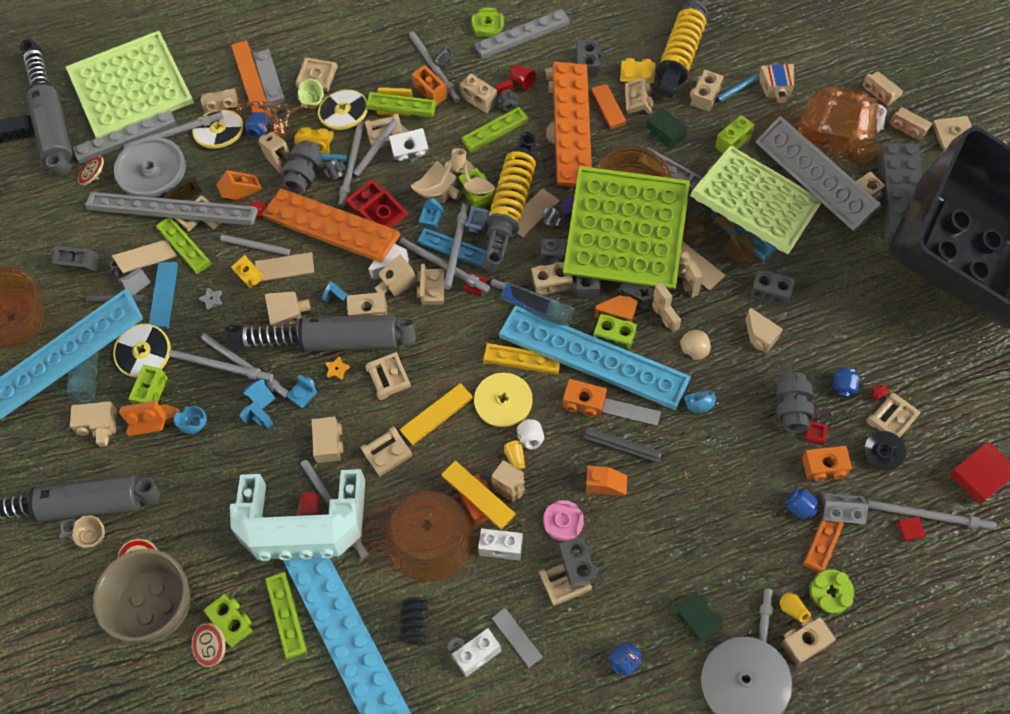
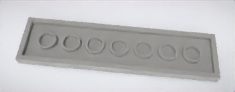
(818, 174)

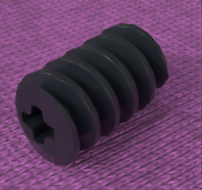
(412, 620)

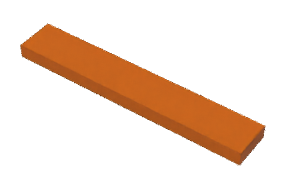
(249, 74)

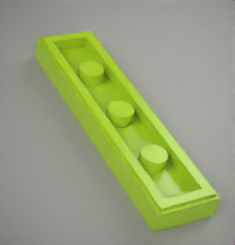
(401, 104)
(494, 129)
(183, 245)
(286, 615)

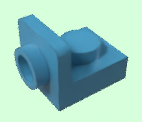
(302, 391)
(257, 414)

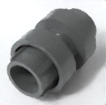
(301, 167)
(795, 406)

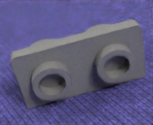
(844, 508)

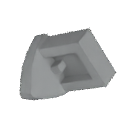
(134, 281)

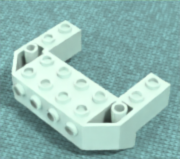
(298, 535)

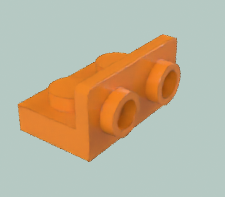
(143, 417)

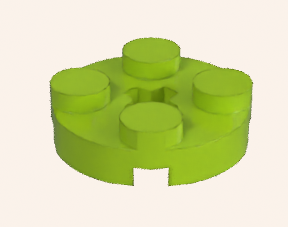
(487, 30)
(840, 582)

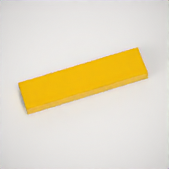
(519, 358)
(436, 414)
(478, 495)

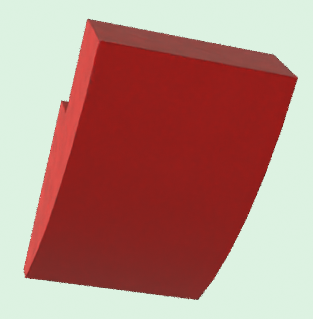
(376, 205)
(983, 473)

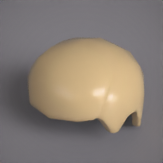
(696, 344)
(88, 532)

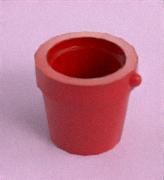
(523, 76)
(308, 505)

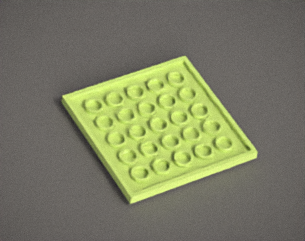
(129, 84)
(757, 199)

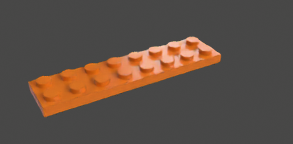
(571, 121)
(331, 225)

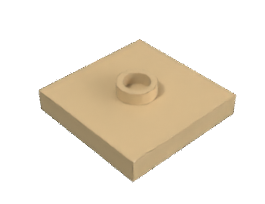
(318, 70)
(949, 129)

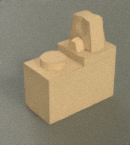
(96, 419)

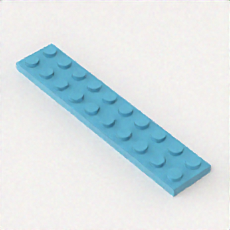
(67, 351)
(595, 357)
(346, 637)

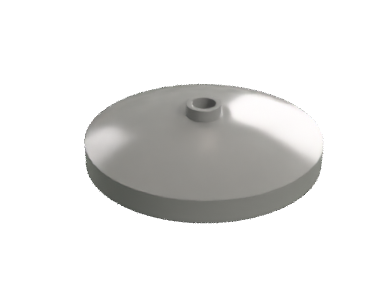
(149, 167)
(752, 658)

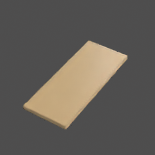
(534, 209)
(144, 256)
(286, 266)
(710, 273)

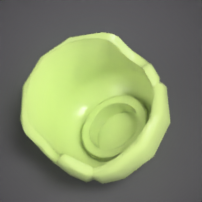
(310, 92)

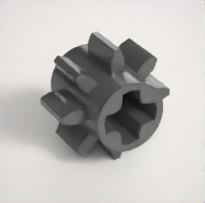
(443, 56)
(507, 100)
(334, 169)
(553, 216)
(115, 270)

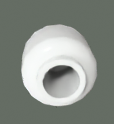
(530, 434)

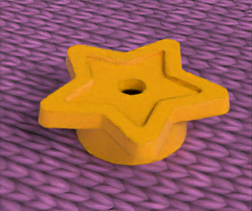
(336, 373)

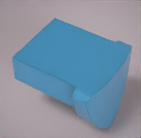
(431, 214)
(332, 290)
(259, 393)

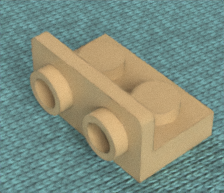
(882, 88)
(638, 96)
(219, 100)
(910, 123)
(431, 286)

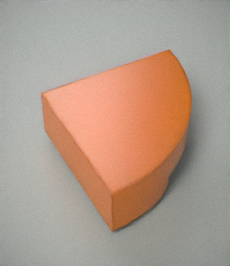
(170, 412)

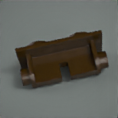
(185, 191)

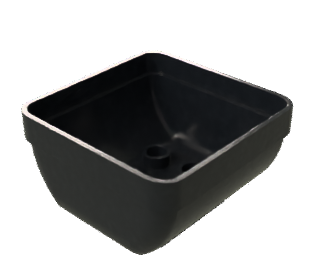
(960, 225)

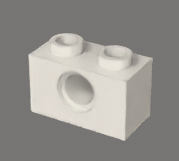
(415, 137)
(500, 544)
(477, 652)

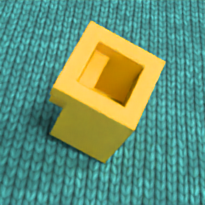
(247, 271)

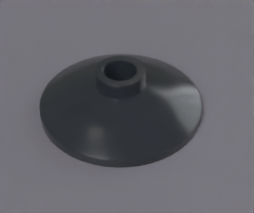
(891, 444)

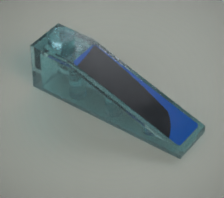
(537, 303)

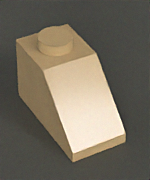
(761, 331)

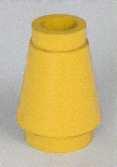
(514, 454)
(794, 607)

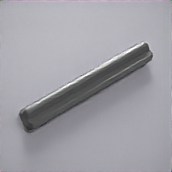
(622, 444)

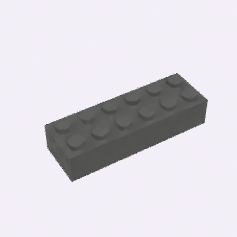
(900, 171)

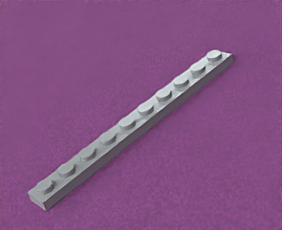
(172, 208)

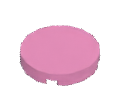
(563, 520)

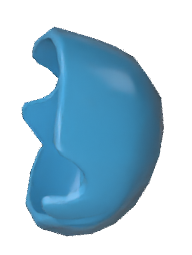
(700, 402)
(190, 420)

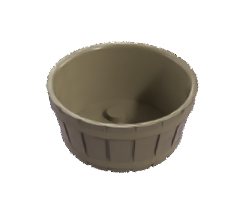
(142, 596)

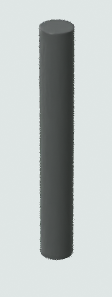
(104, 298)

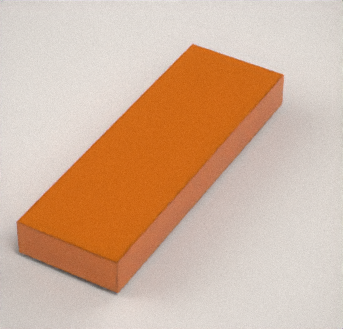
(608, 106)
(823, 545)

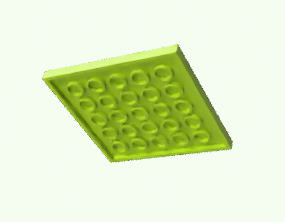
(626, 227)

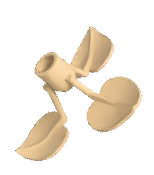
(458, 164)

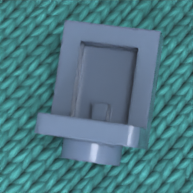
(477, 220)

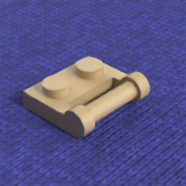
(375, 134)
(394, 374)
(899, 420)
(389, 456)
(560, 590)

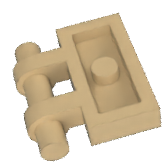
(691, 275)

